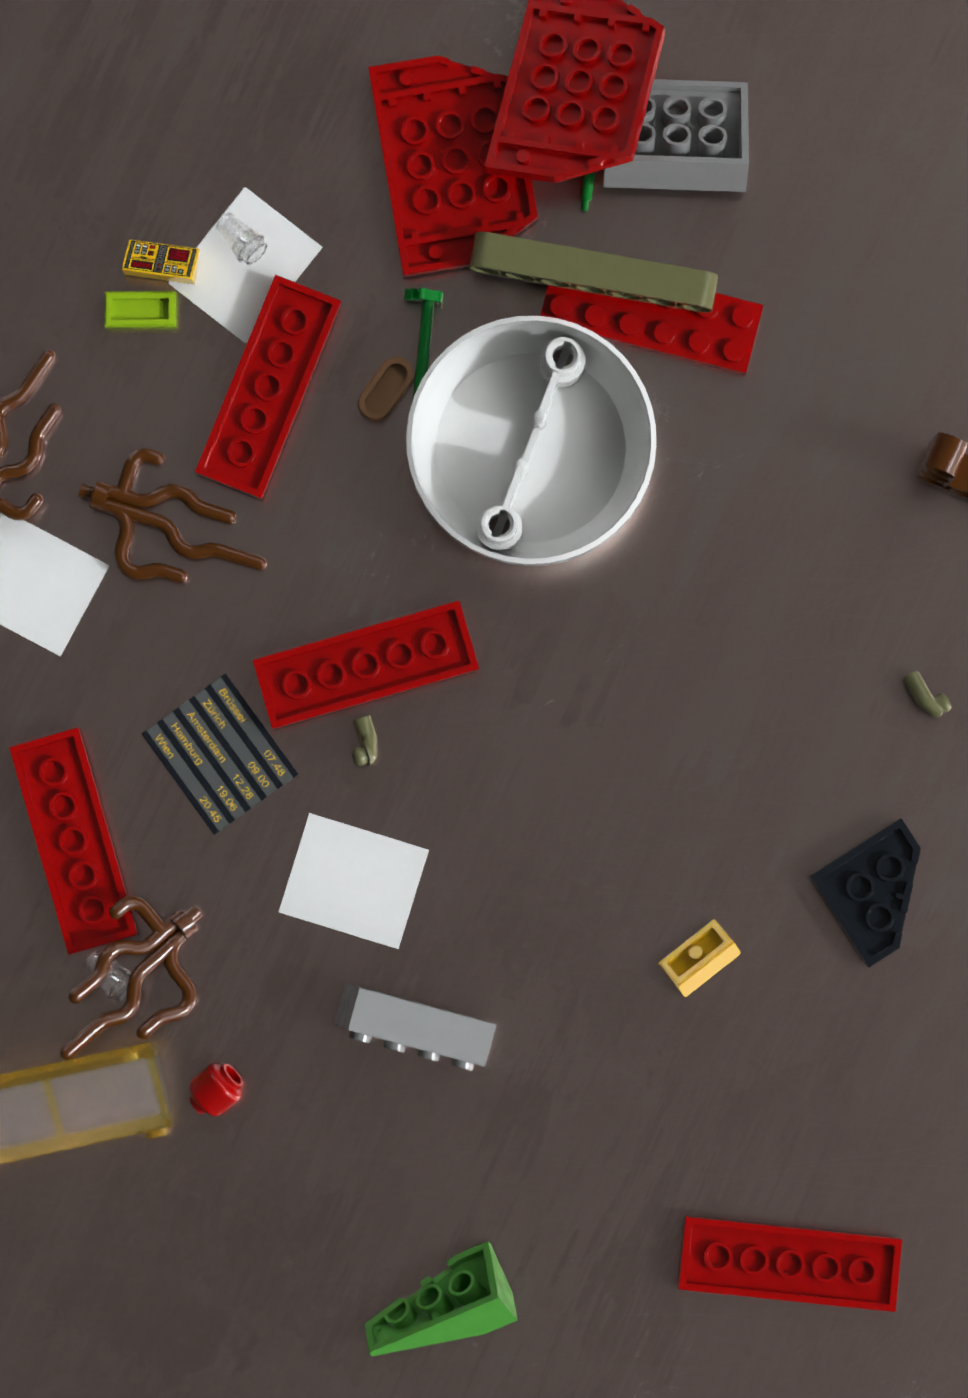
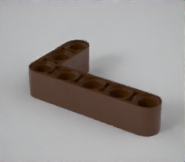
(946, 464)

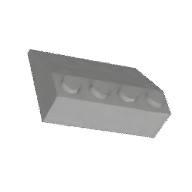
(690, 139)

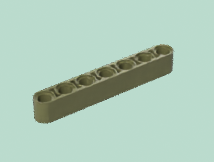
(593, 272)

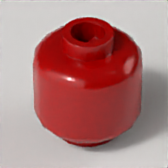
(215, 1089)

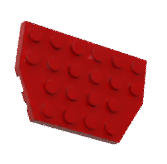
(575, 90)
(434, 146)

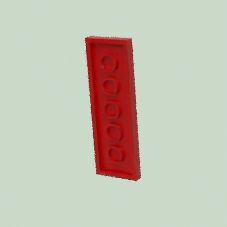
(711, 339)
(268, 387)
(365, 664)
(72, 839)
(790, 1264)

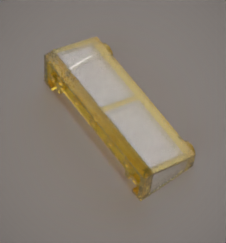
(83, 1102)

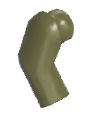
(922, 696)
(368, 740)

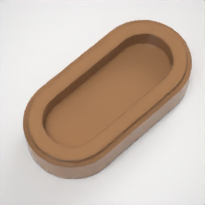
(386, 389)

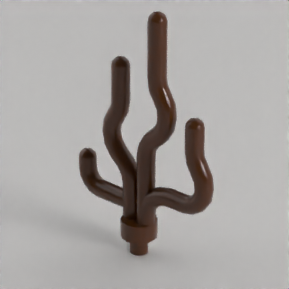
(36, 437)
(124, 505)
(166, 941)

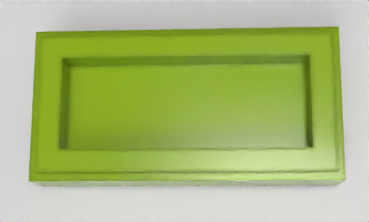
(141, 310)

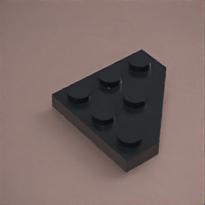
(872, 890)

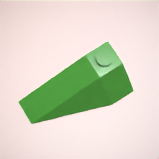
(456, 1304)

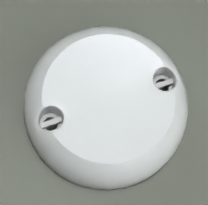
(531, 441)

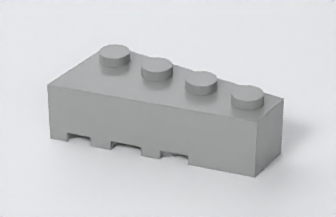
(414, 1025)

